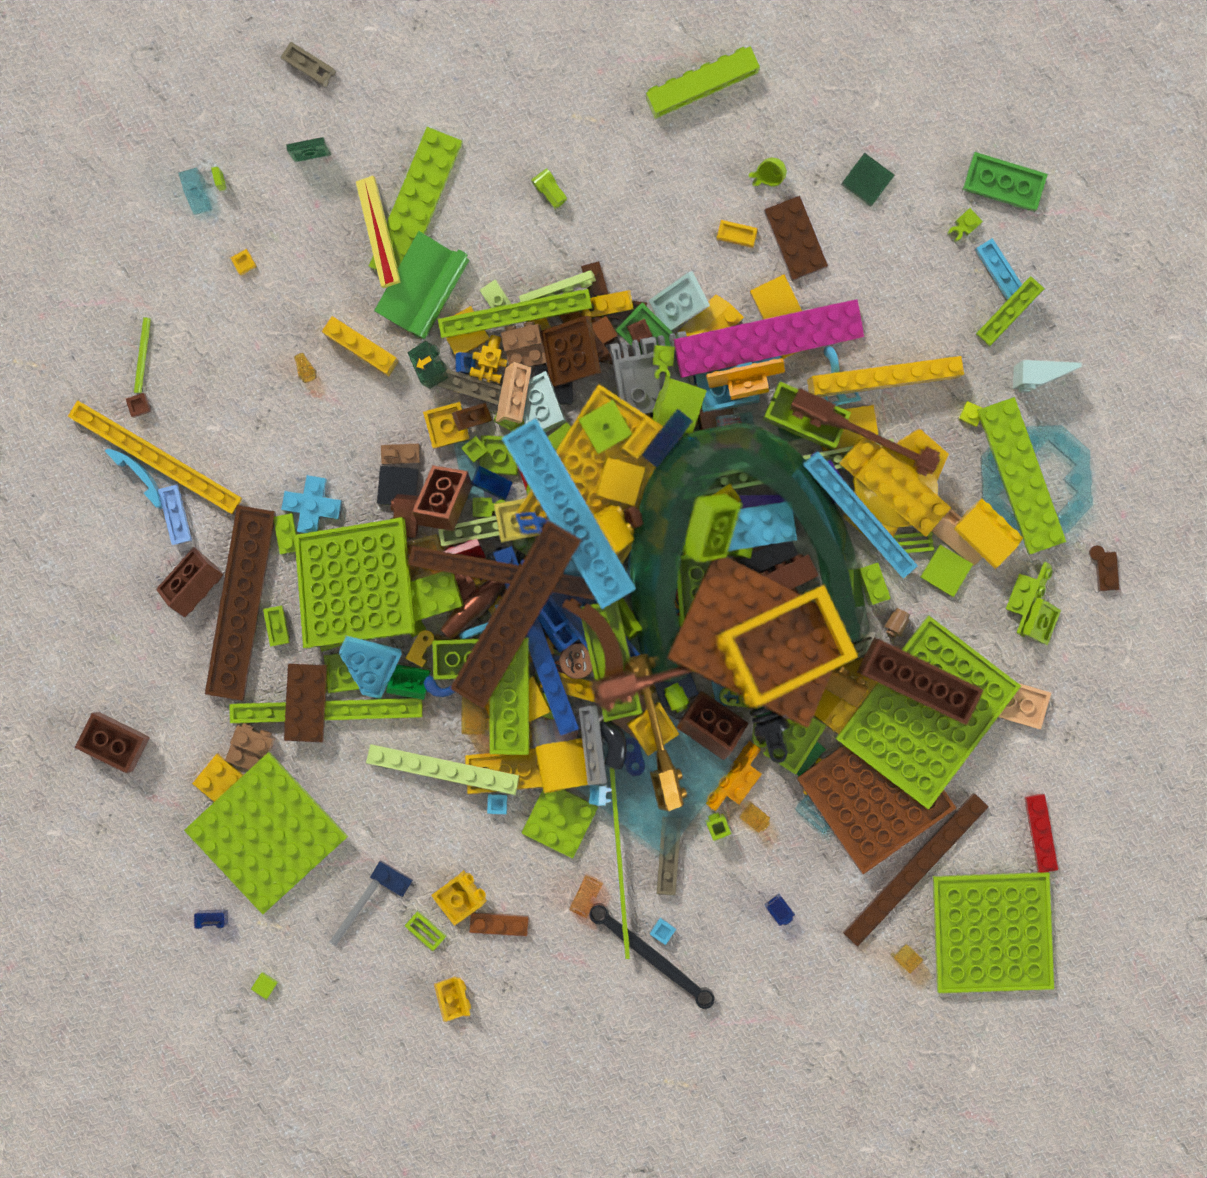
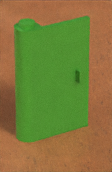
(427, 280)

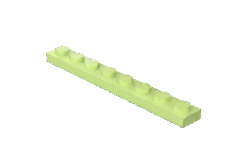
(443, 769)

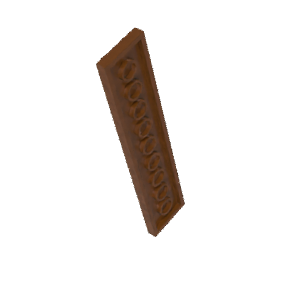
(240, 603)
(516, 613)

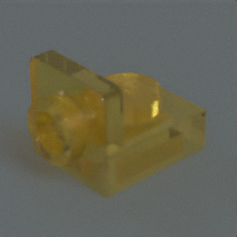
(755, 818)

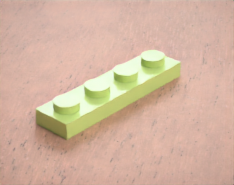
(564, 286)

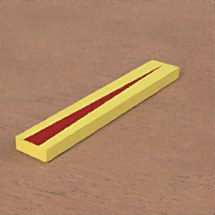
(378, 232)

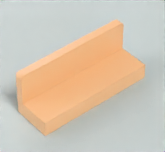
(513, 393)
(947, 534)

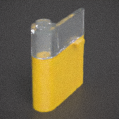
(559, 757)

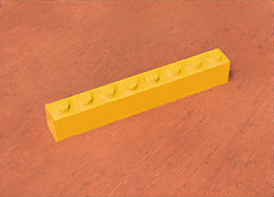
(886, 376)

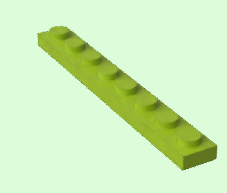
(515, 313)

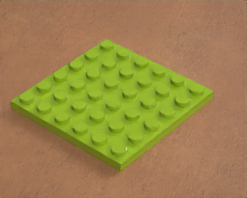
(354, 583)
(266, 833)
(993, 932)

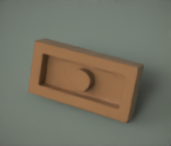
(400, 454)

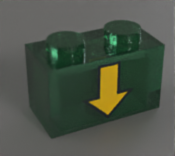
(428, 365)

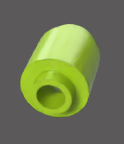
(676, 697)

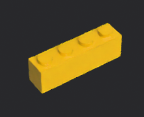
(360, 346)

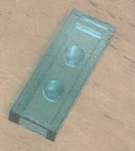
(466, 464)

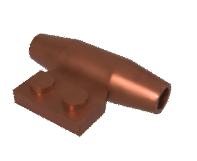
(475, 602)

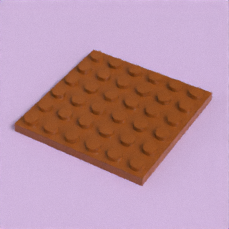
(866, 808)

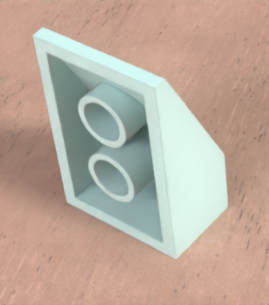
(1034, 373)

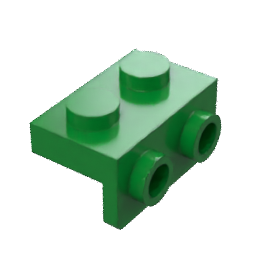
(408, 682)

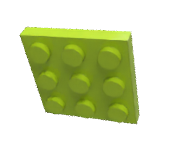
(560, 821)

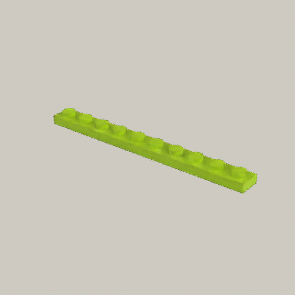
(334, 710)

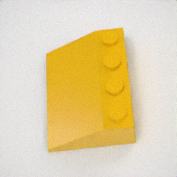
(835, 711)

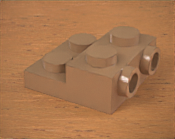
(524, 344)
(249, 746)

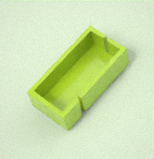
(779, 414)

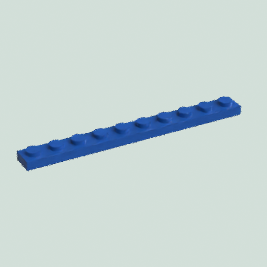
(545, 665)

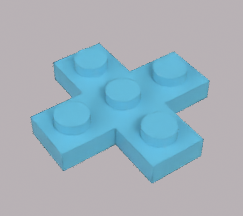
(311, 504)

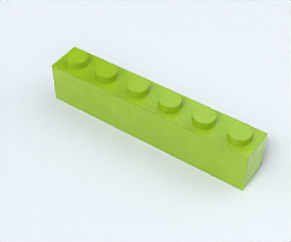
(702, 82)

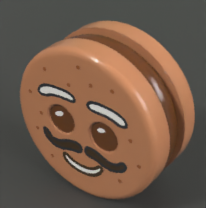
(575, 661)

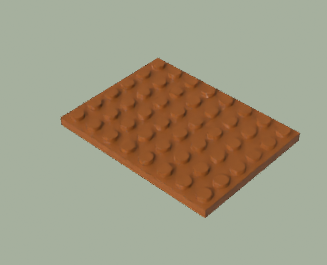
(771, 651)

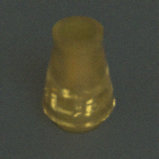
(305, 369)

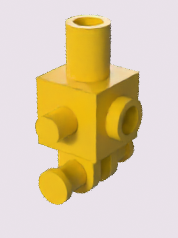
(489, 360)

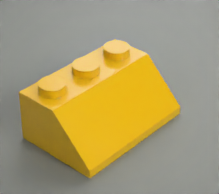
(717, 316)
(988, 533)

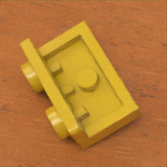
(452, 998)

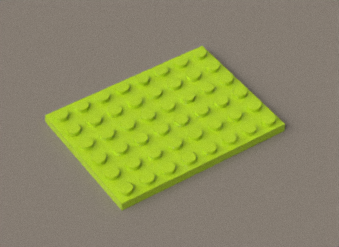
(914, 742)

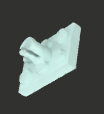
(679, 301)
(543, 403)

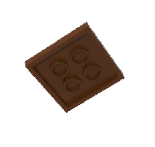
(571, 351)

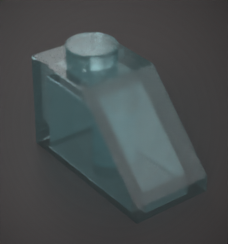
(195, 190)

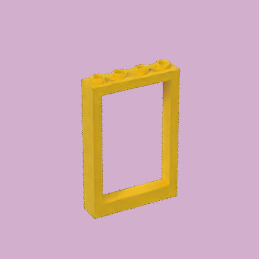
(736, 663)

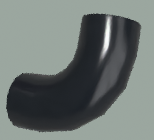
(616, 744)

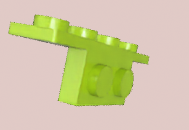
(1025, 594)

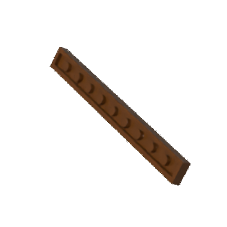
(489, 570)
(915, 869)

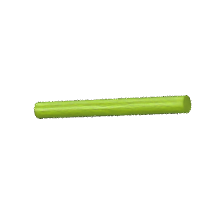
(142, 355)

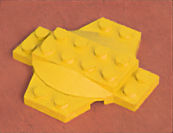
(892, 486)

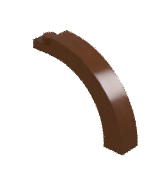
(604, 632)

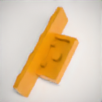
(748, 379)
(739, 779)

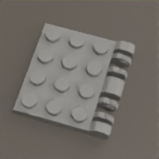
(636, 373)

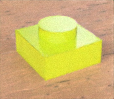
(969, 414)

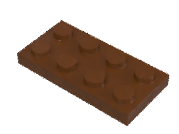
(795, 238)
(305, 703)

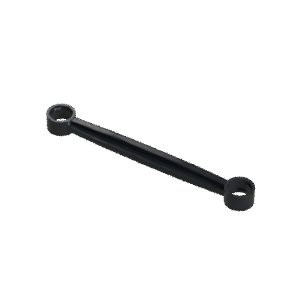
(653, 957)

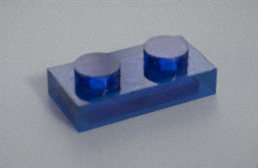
(491, 483)

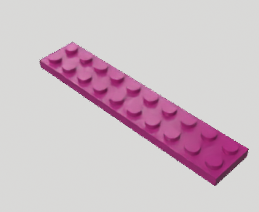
(768, 338)

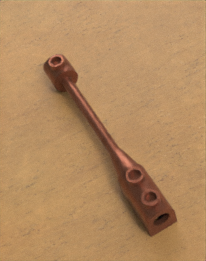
(821, 412)
(625, 685)

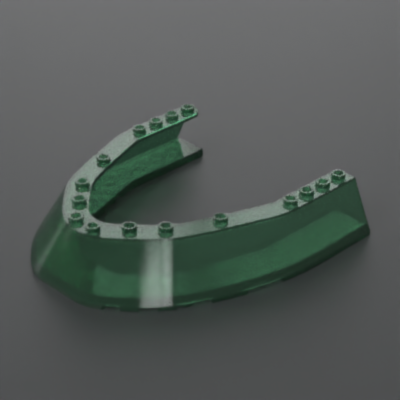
(670, 502)

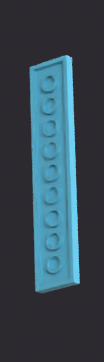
(569, 510)

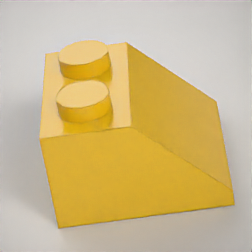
(614, 528)

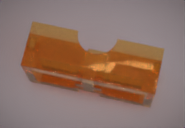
(583, 897)

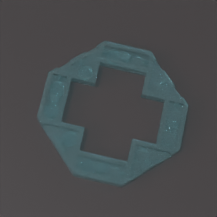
(1078, 478)

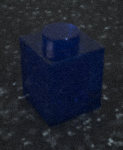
(780, 910)

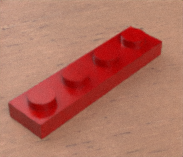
(1041, 833)

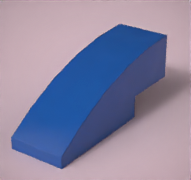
(556, 626)

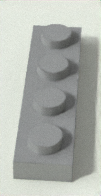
(592, 745)

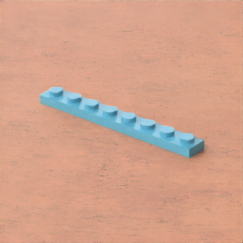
(860, 514)

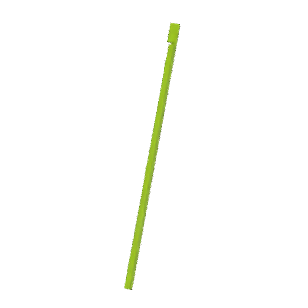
(619, 863)

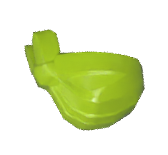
(769, 172)

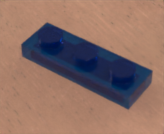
(667, 438)

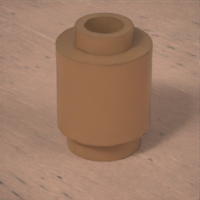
(897, 623)

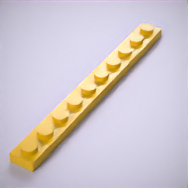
(155, 457)

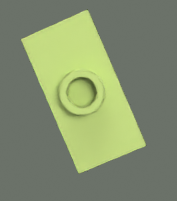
(494, 295)

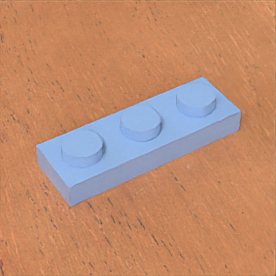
(174, 514)

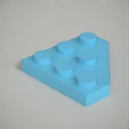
(369, 664)

